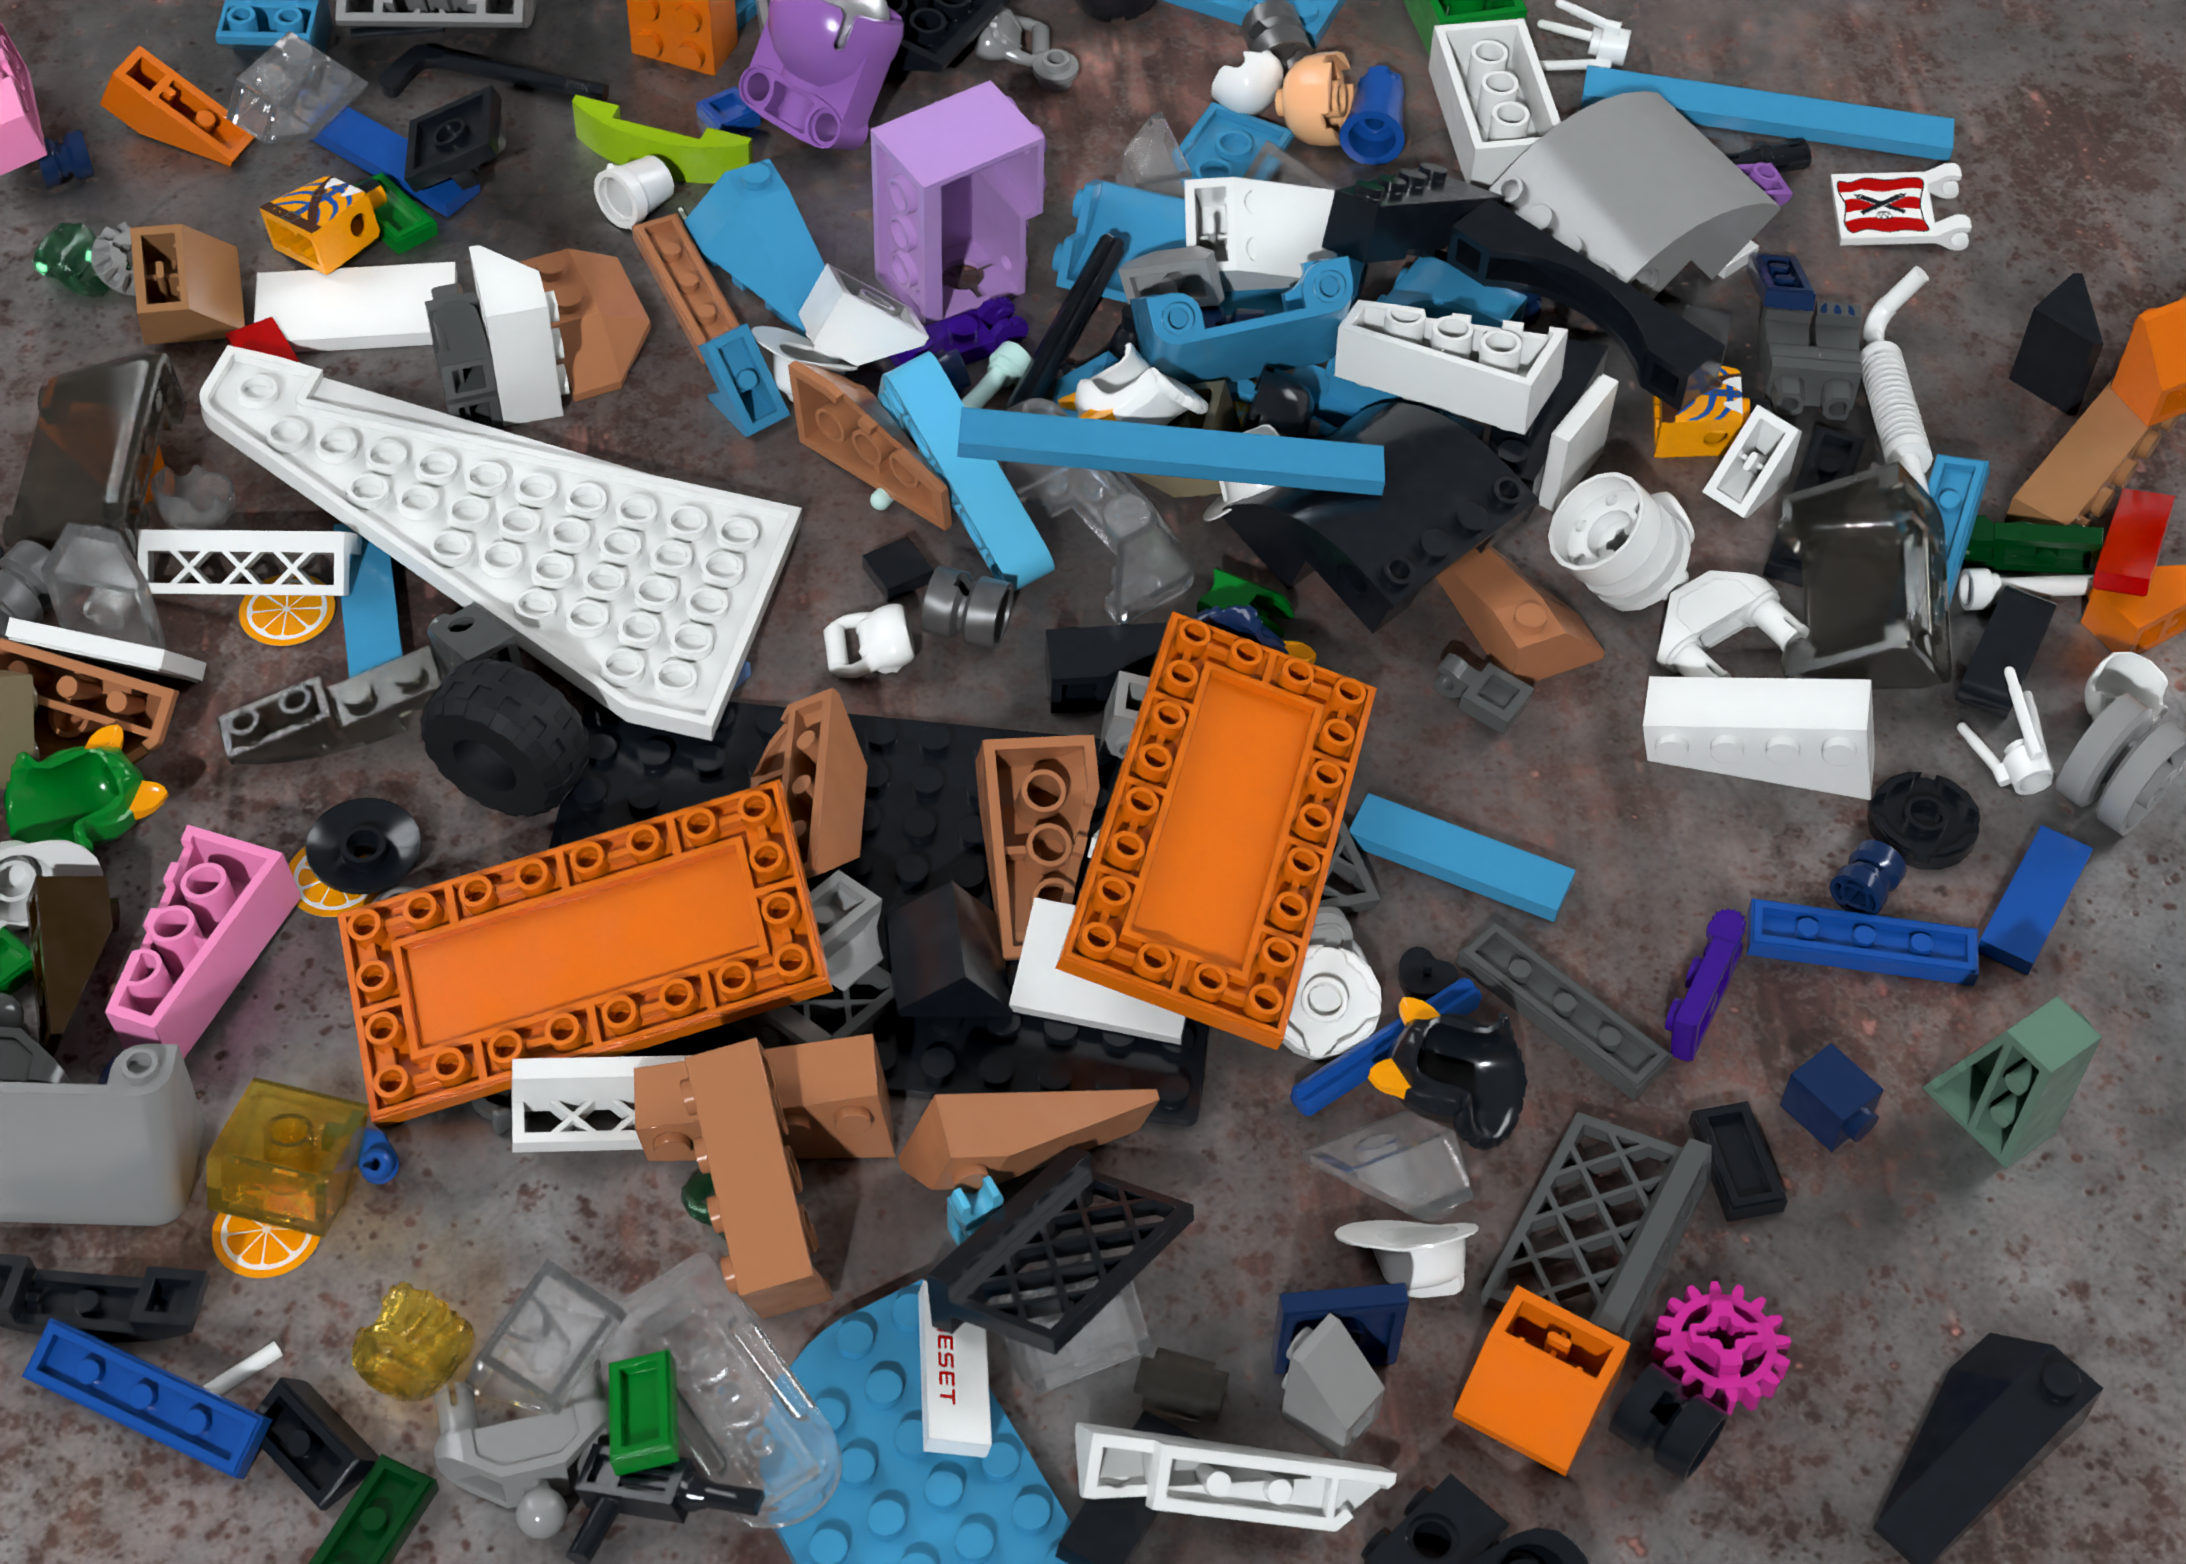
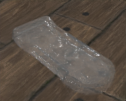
(735, 1394)

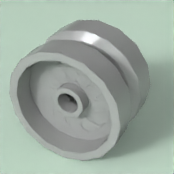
(2123, 764)

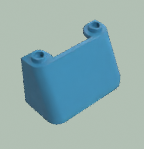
(1305, 334)

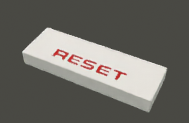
(953, 1386)

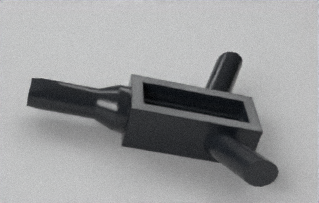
(652, 1493)

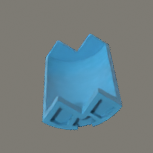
(1146, 225)

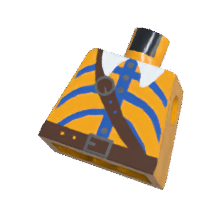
(324, 221)
(1707, 423)

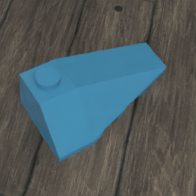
(758, 238)

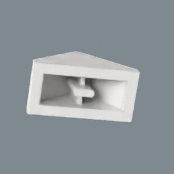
(1755, 463)

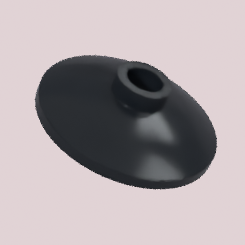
(360, 829)

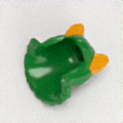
(79, 793)

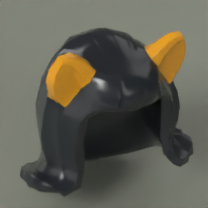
(1456, 1072)

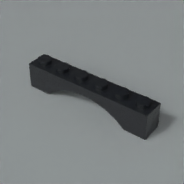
(1665, 350)

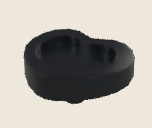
(1423, 975)

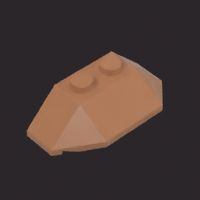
(598, 317)
(83, 698)
(822, 779)

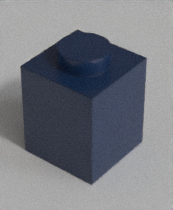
(1832, 1098)

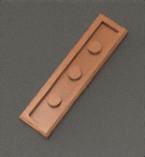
(684, 279)

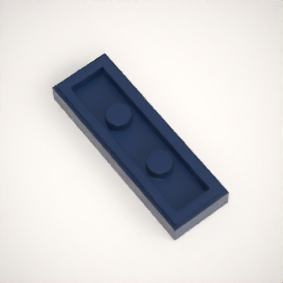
(1780, 282)

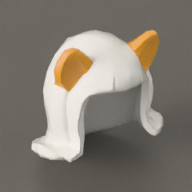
(1132, 394)

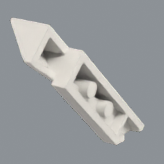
(1223, 1478)

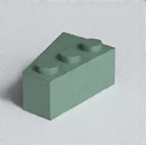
(2020, 1081)

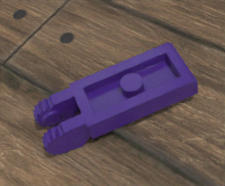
(971, 332)
(1706, 983)

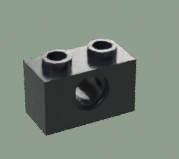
(1443, 1517)

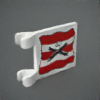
(1898, 208)

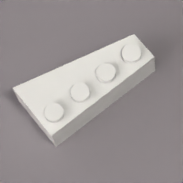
(1451, 363)
(1766, 730)

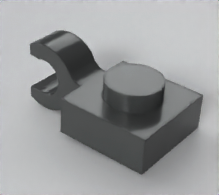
(1486, 695)

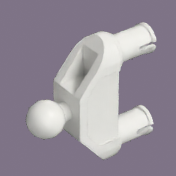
(1713, 610)

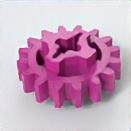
(1722, 1346)

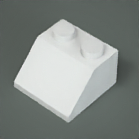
(857, 321)

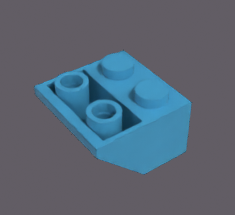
(261, 23)

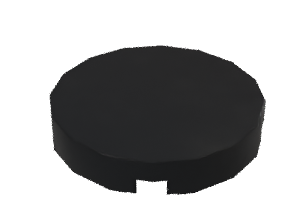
(1925, 820)

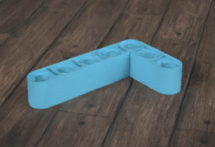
(930, 412)

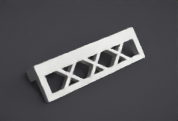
(255, 543)
(580, 1086)

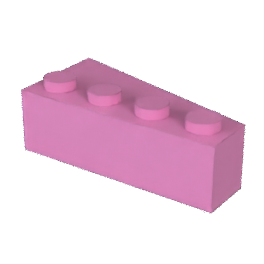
(19, 117)
(201, 938)

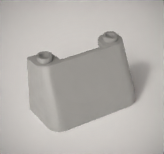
(102, 1149)

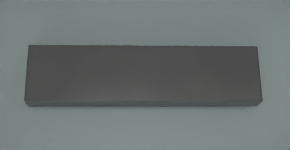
(1564, 1010)

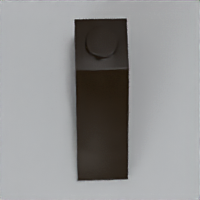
(67, 936)

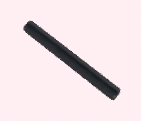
(1069, 320)

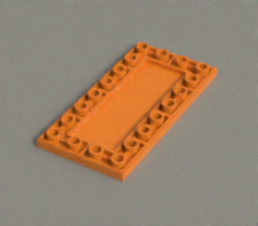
(1220, 832)
(582, 952)

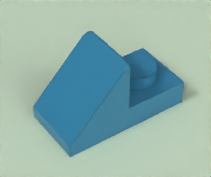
(743, 380)

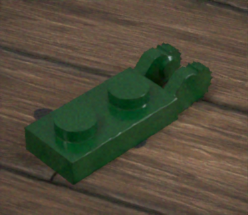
(2034, 547)

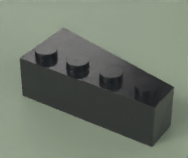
(1400, 214)
(1528, 452)

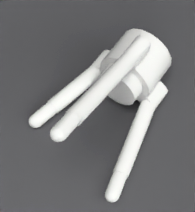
(1606, 43)
(2026, 758)

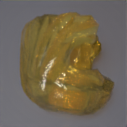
(411, 1344)

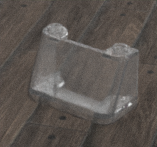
(1150, 556)

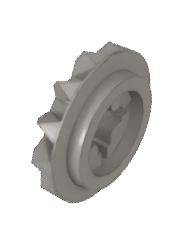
(110, 258)

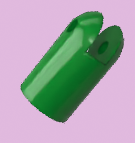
(1234, 590)

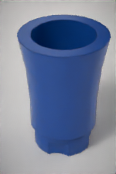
(1375, 120)

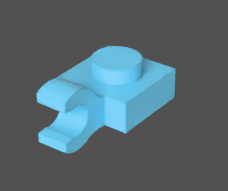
(970, 1211)

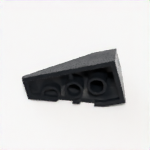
(1984, 1434)

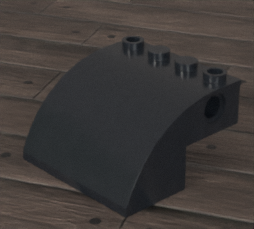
(1375, 550)

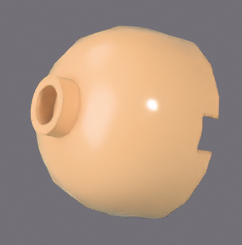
(1316, 98)

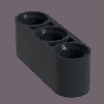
(2007, 641)

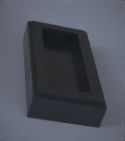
(1739, 1161)

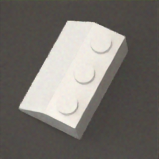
(520, 337)

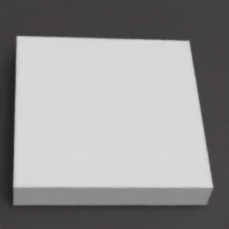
(1577, 442)

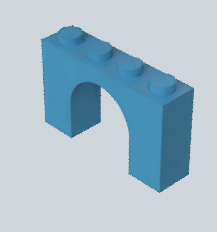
(1440, 292)

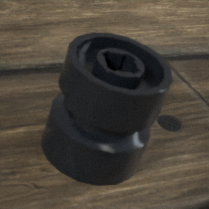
(1687, 1436)

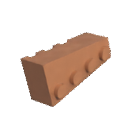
(827, 1090)
(752, 1180)

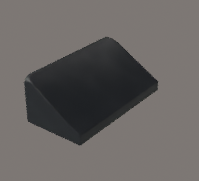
(313, 1443)

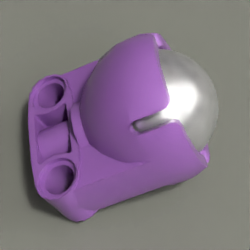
(822, 68)

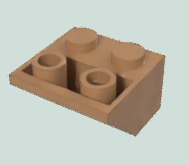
(185, 284)

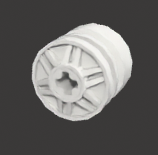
(1619, 541)

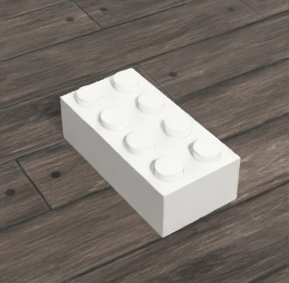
(1490, 94)

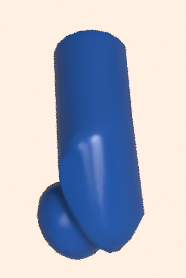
(377, 1157)

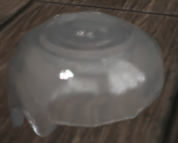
(195, 500)

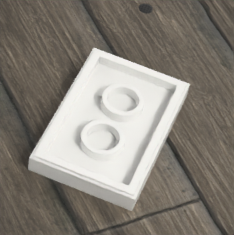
(105, 650)
(1067, 998)

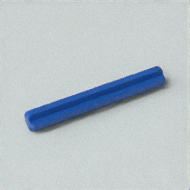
(1354, 1065)

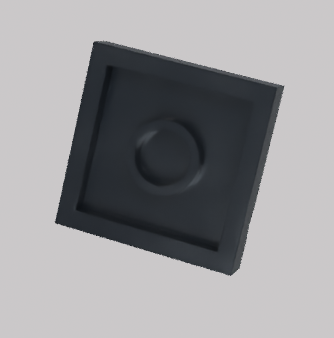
(454, 141)

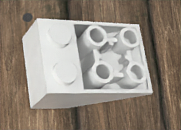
(1257, 229)

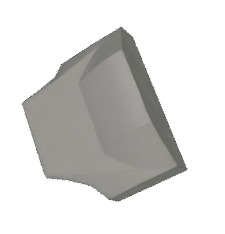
(1174, 271)
(847, 927)

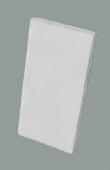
(352, 305)

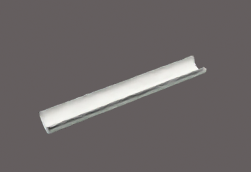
(244, 1369)

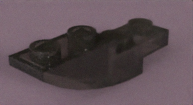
(325, 720)

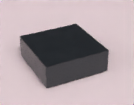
(897, 568)

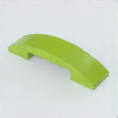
(686, 157)

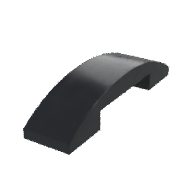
(103, 1305)

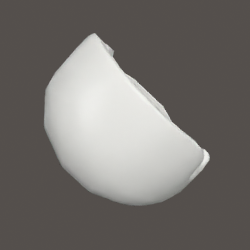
(1251, 86)
(2126, 674)

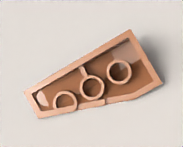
(860, 436)
(1517, 618)
(1034, 823)
(1015, 1132)

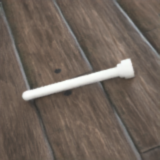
(1981, 588)

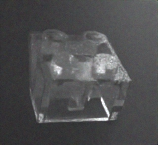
(292, 92)
(1106, 1340)

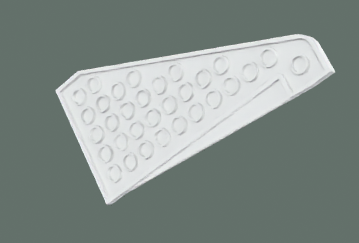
(596, 568)

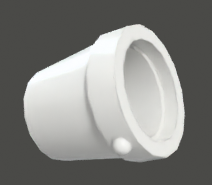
(633, 190)

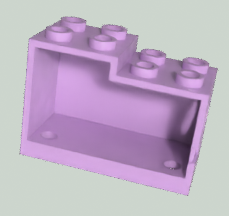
(955, 192)

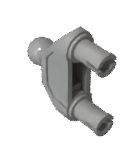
(526, 1459)

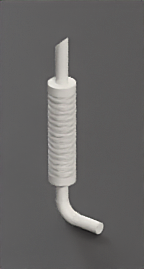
(1889, 384)

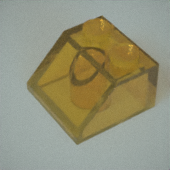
(286, 1157)

